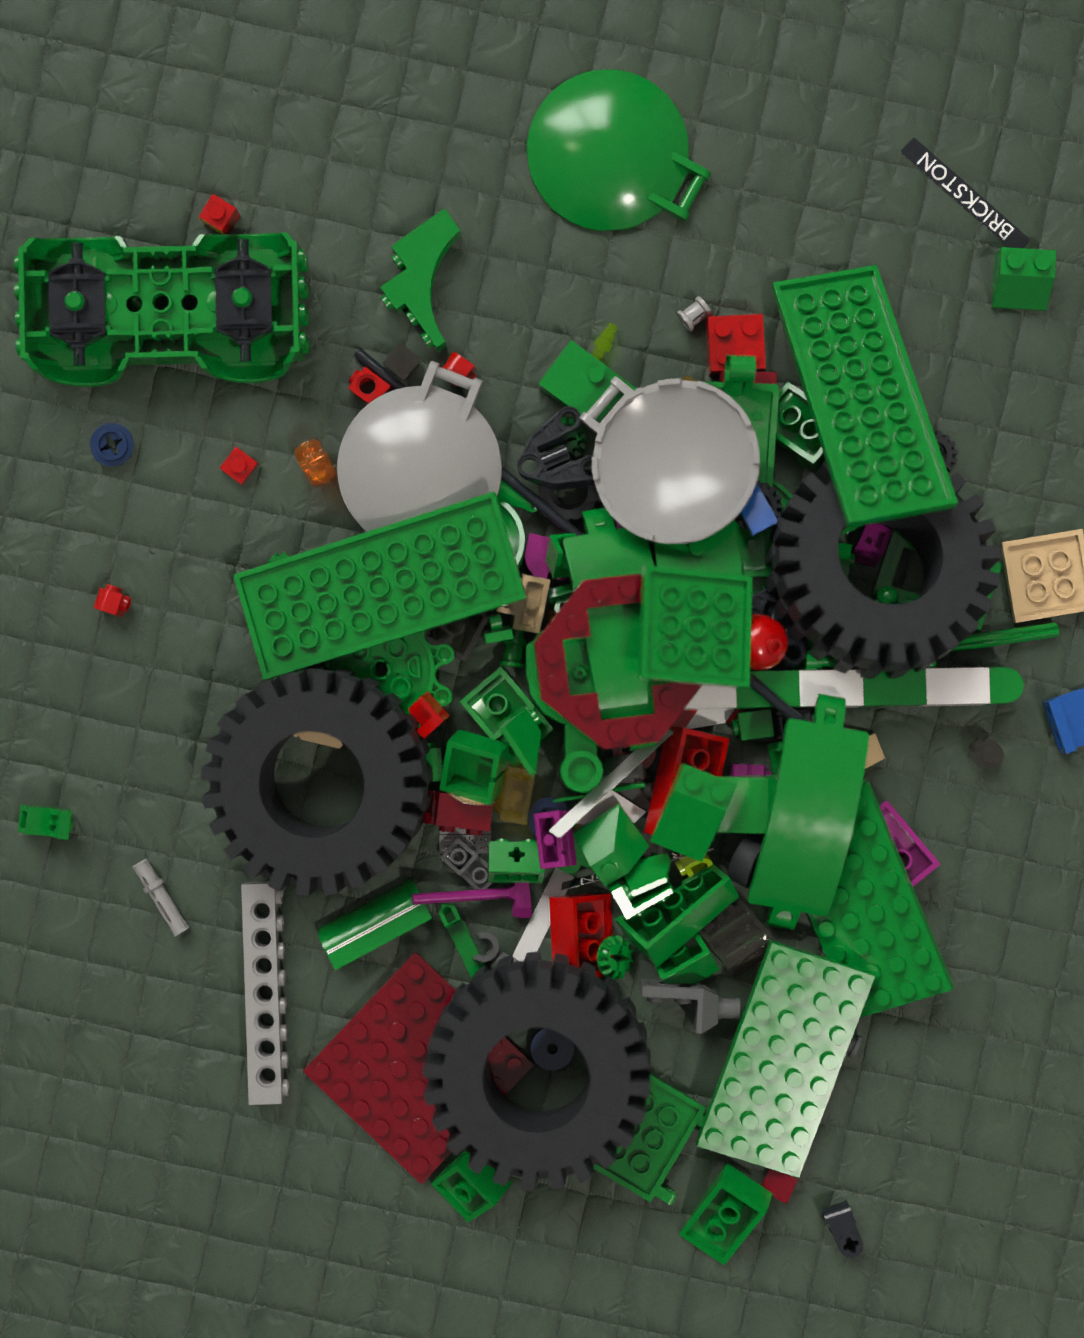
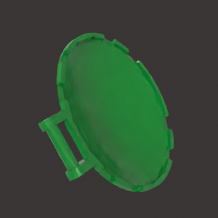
(611, 152)

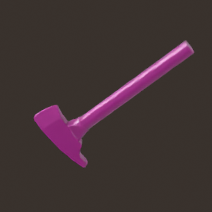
(517, 892)

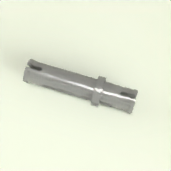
(160, 896)

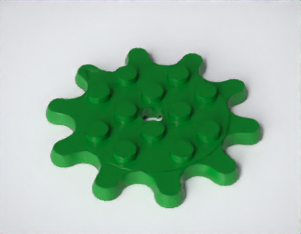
(410, 668)

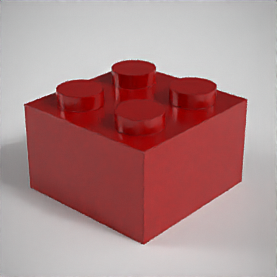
(734, 337)

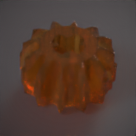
(315, 462)

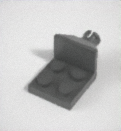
(706, 1002)

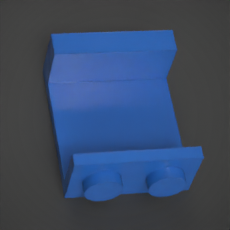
(1066, 720)

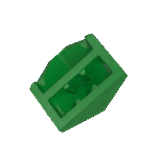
(647, 874)

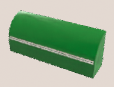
(373, 924)

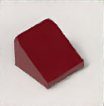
(779, 1184)

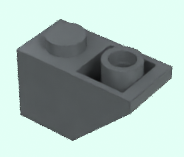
(641, 796)

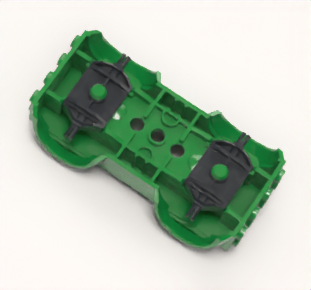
(85, 336)

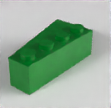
(675, 921)

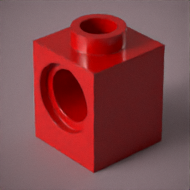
(360, 377)

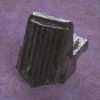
(736, 938)

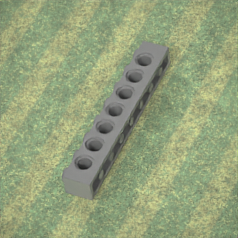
(259, 1089)

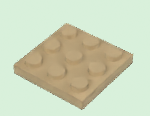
(1045, 575)

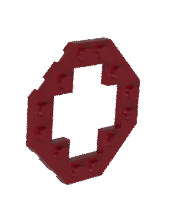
(583, 709)

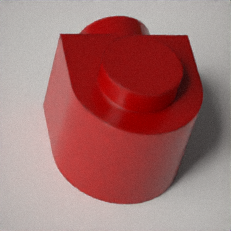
(460, 366)
(112, 601)

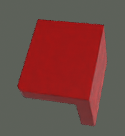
(428, 714)

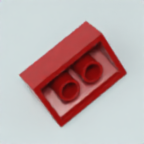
(580, 926)

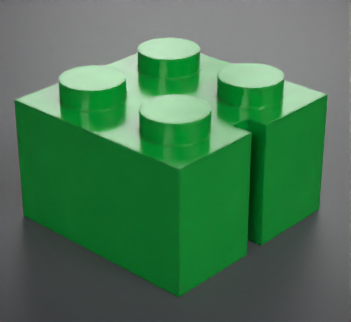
(474, 767)

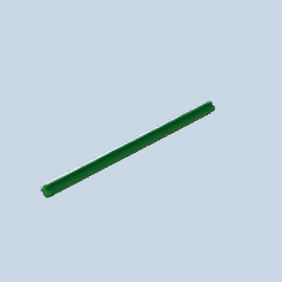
(992, 639)

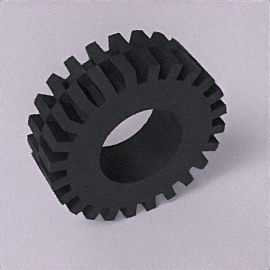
(863, 630)
(267, 831)
(523, 1139)

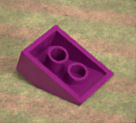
(914, 854)

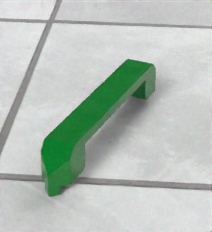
(461, 937)

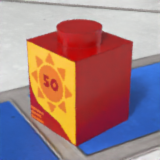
(219, 215)

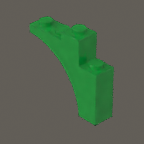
(412, 288)

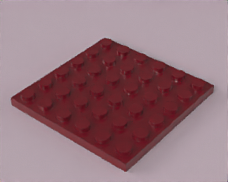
(379, 1061)

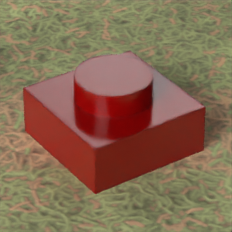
(239, 465)

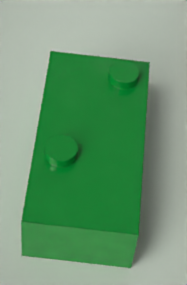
(579, 380)

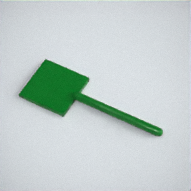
(615, 789)

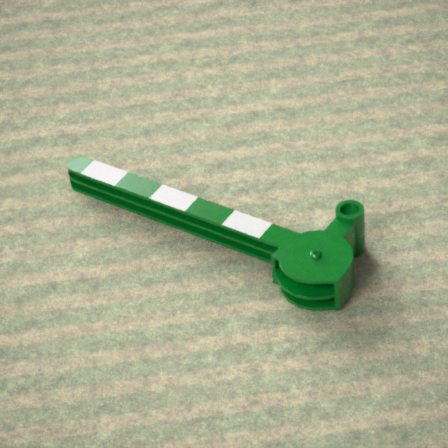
(799, 689)

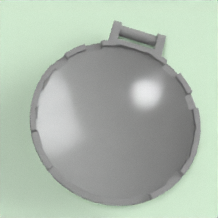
(417, 452)
(673, 459)

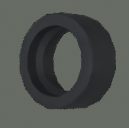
(744, 860)

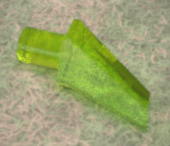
(604, 341)

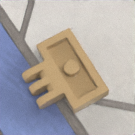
(529, 612)

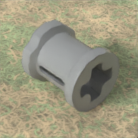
(694, 314)

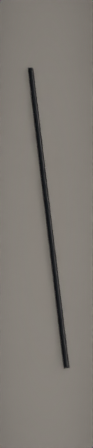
(565, 525)

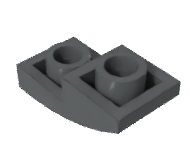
(467, 864)

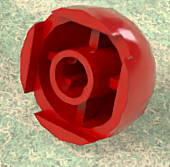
(768, 642)

